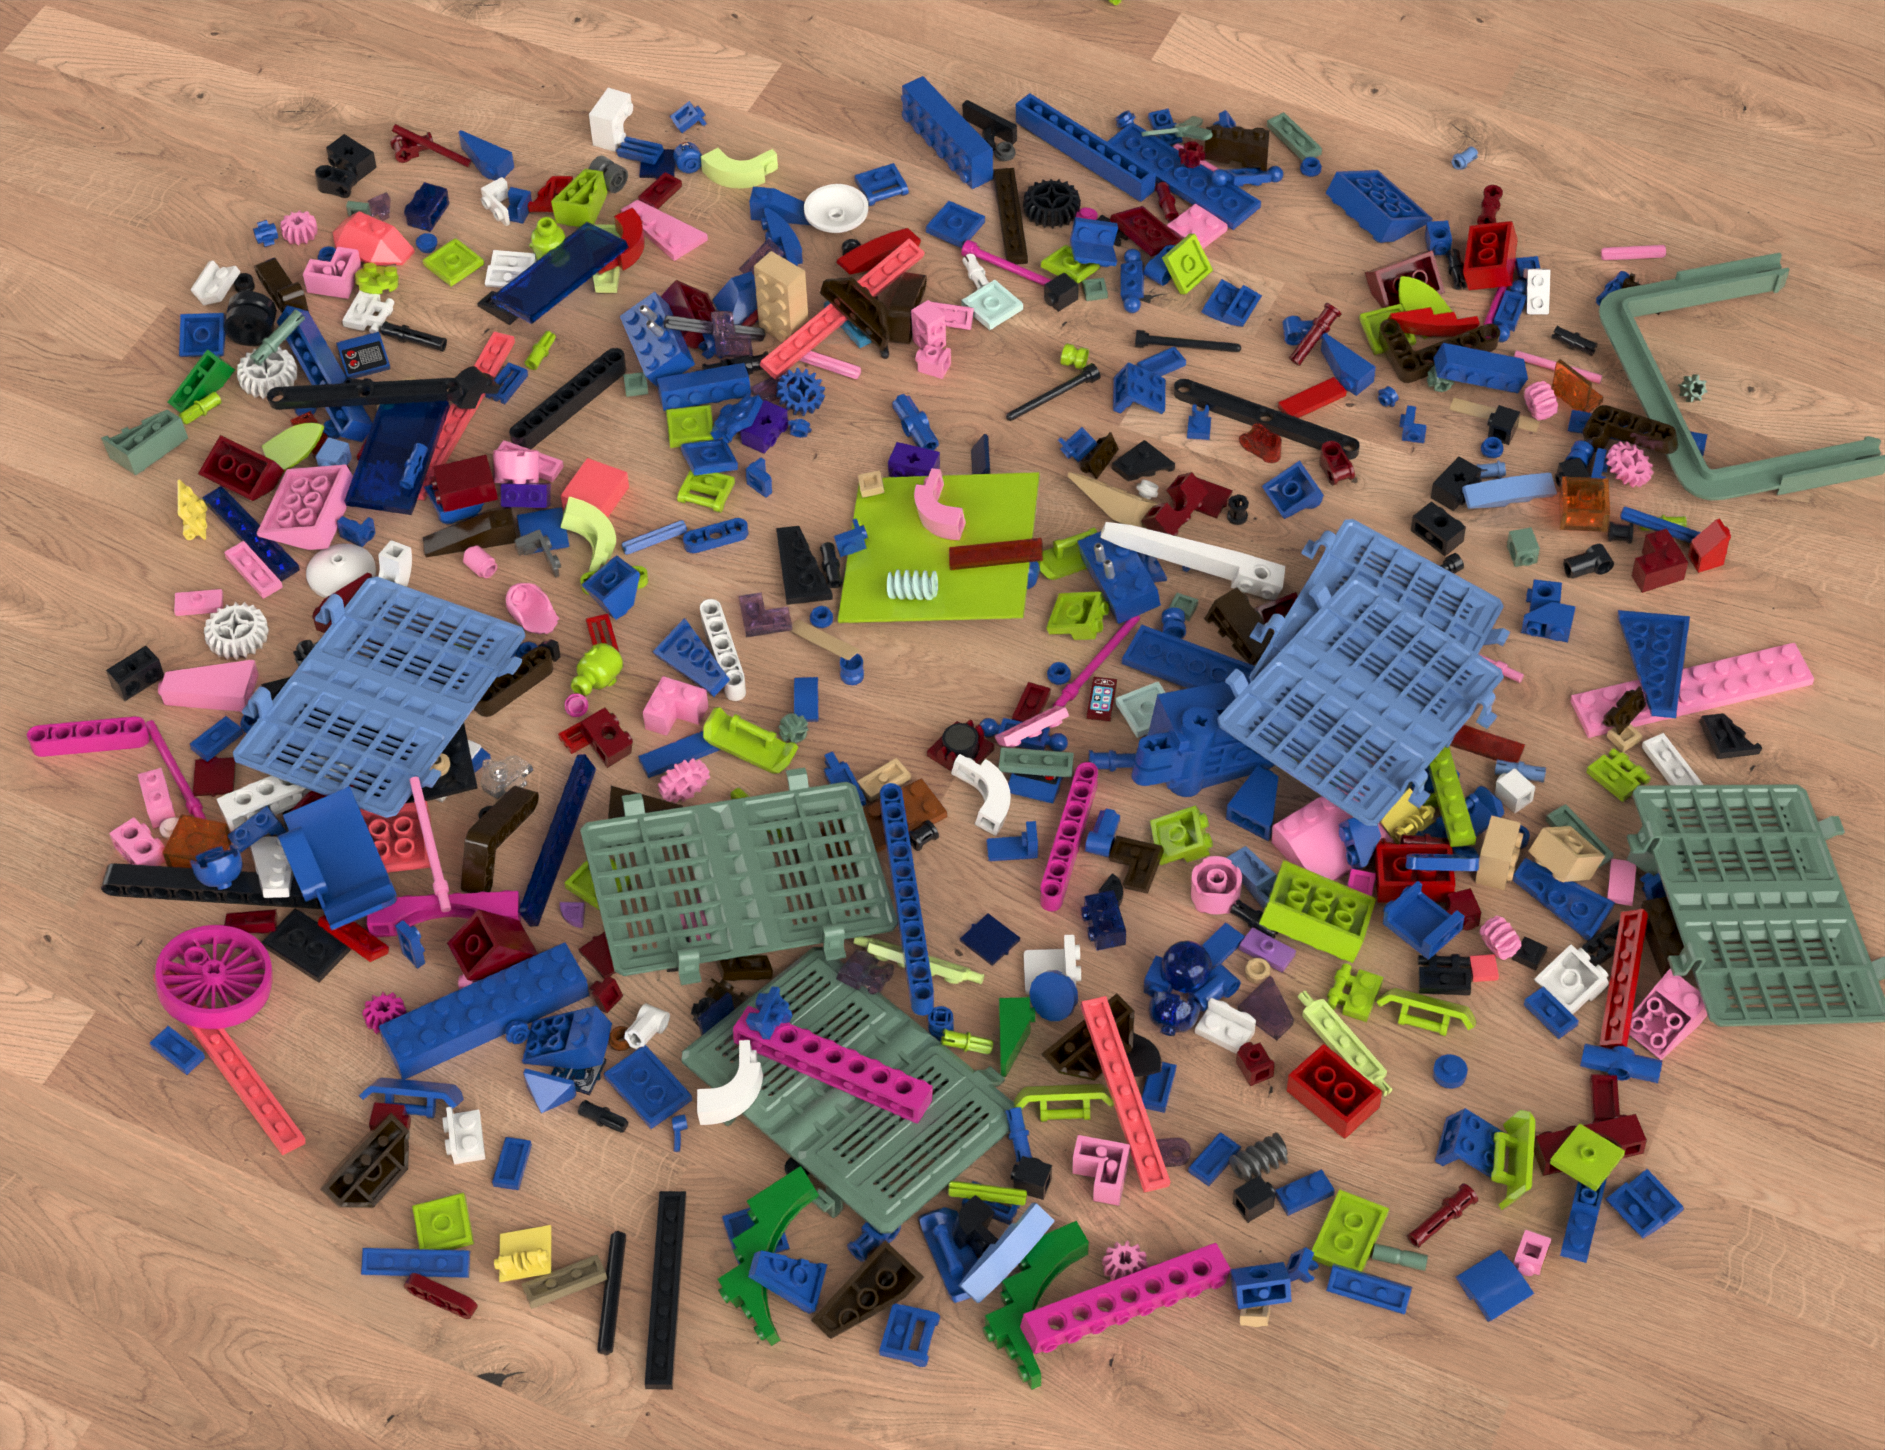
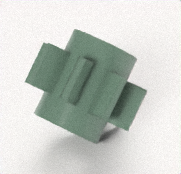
(1439, 384)
(1692, 388)
(793, 728)

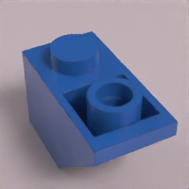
(1550, 621)
(1359, 841)

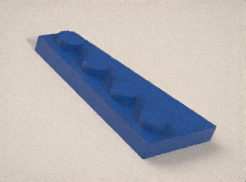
(691, 658)
(1569, 901)

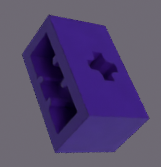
(766, 428)
(912, 461)
(526, 495)

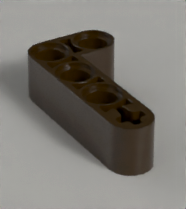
(280, 286)
(907, 297)
(1660, 436)
(534, 668)

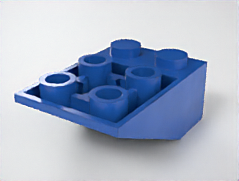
(569, 1039)

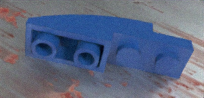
(782, 235)
(1582, 1222)

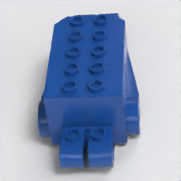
(1189, 746)

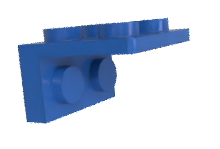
(1093, 241)
(1138, 386)
(1467, 1139)

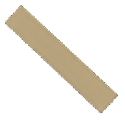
(1484, 412)
(824, 640)

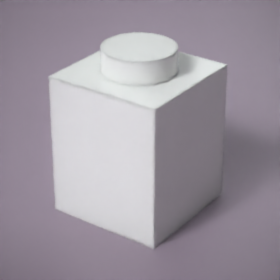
(1514, 790)

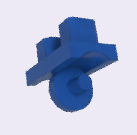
(772, 1013)

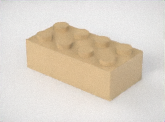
(780, 296)

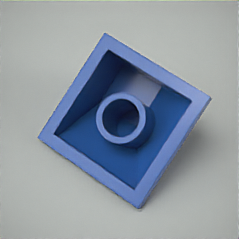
(738, 297)
(614, 587)

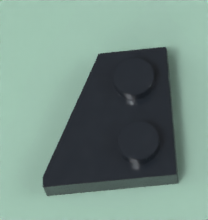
(1142, 462)
(1727, 738)

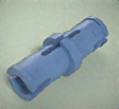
(1528, 771)

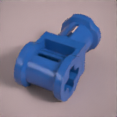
(868, 1241)

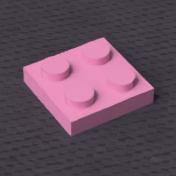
(1198, 221)

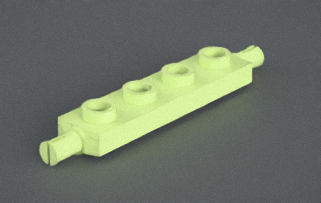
(950, 971)
(1343, 1040)

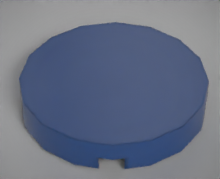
(1053, 995)

